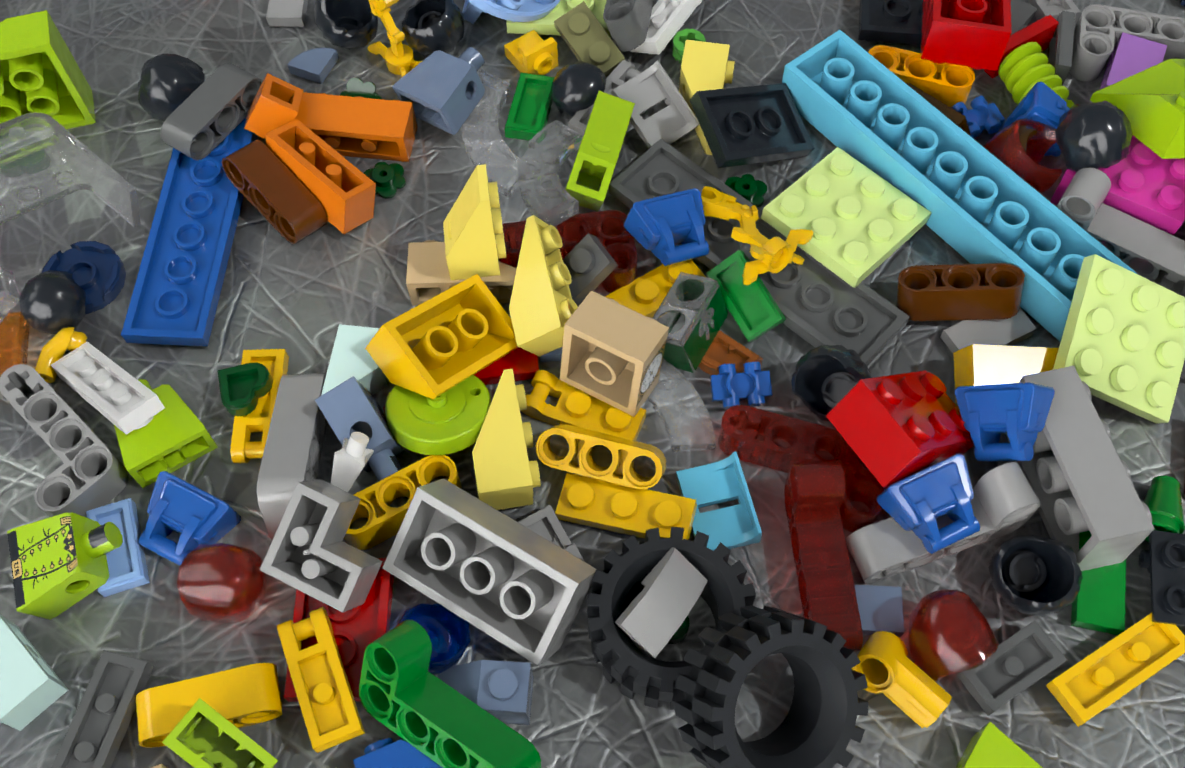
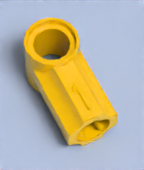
(901, 678)

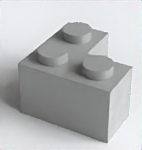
(311, 549)

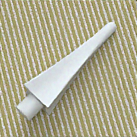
(350, 461)

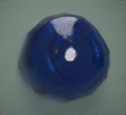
(446, 631)

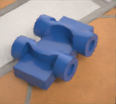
(981, 116)
(736, 387)

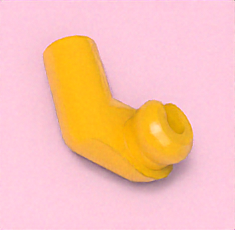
(55, 349)

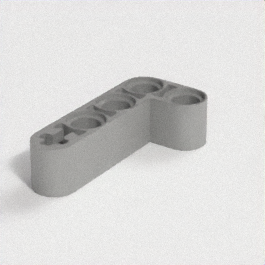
(1102, 26)
(1138, 244)
(60, 432)
(291, 445)
(1000, 503)

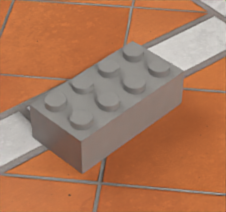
(1082, 477)
(489, 570)

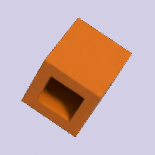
(273, 106)

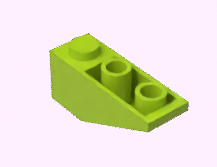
(599, 150)

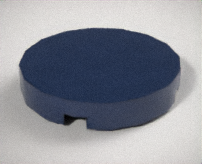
(94, 269)

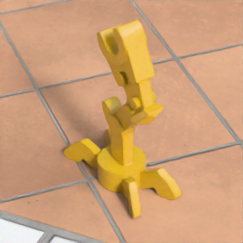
(398, 56)
(772, 254)

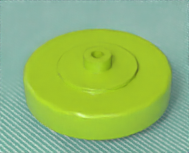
(440, 423)

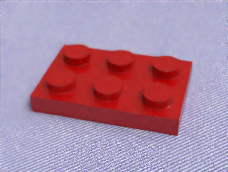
(351, 629)

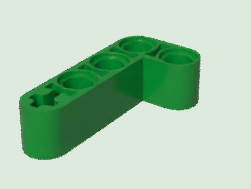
(431, 713)

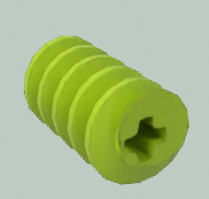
(1025, 68)

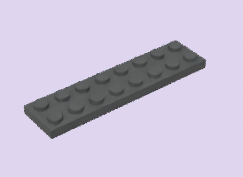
(809, 295)

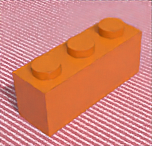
(361, 125)
(331, 178)

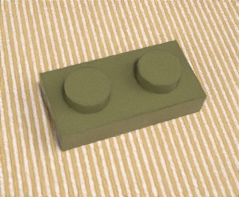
(588, 39)

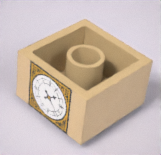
(612, 352)

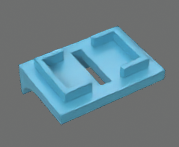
(717, 484)

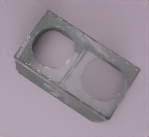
(700, 327)

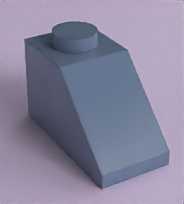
(495, 686)

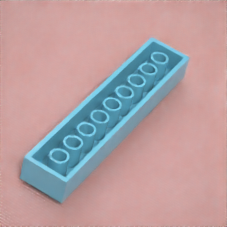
(971, 194)

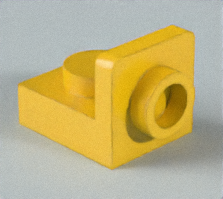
(532, 53)

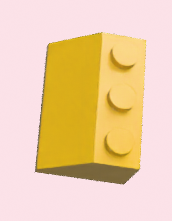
(444, 339)

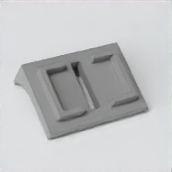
(648, 91)

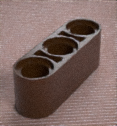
(275, 191)
(960, 291)

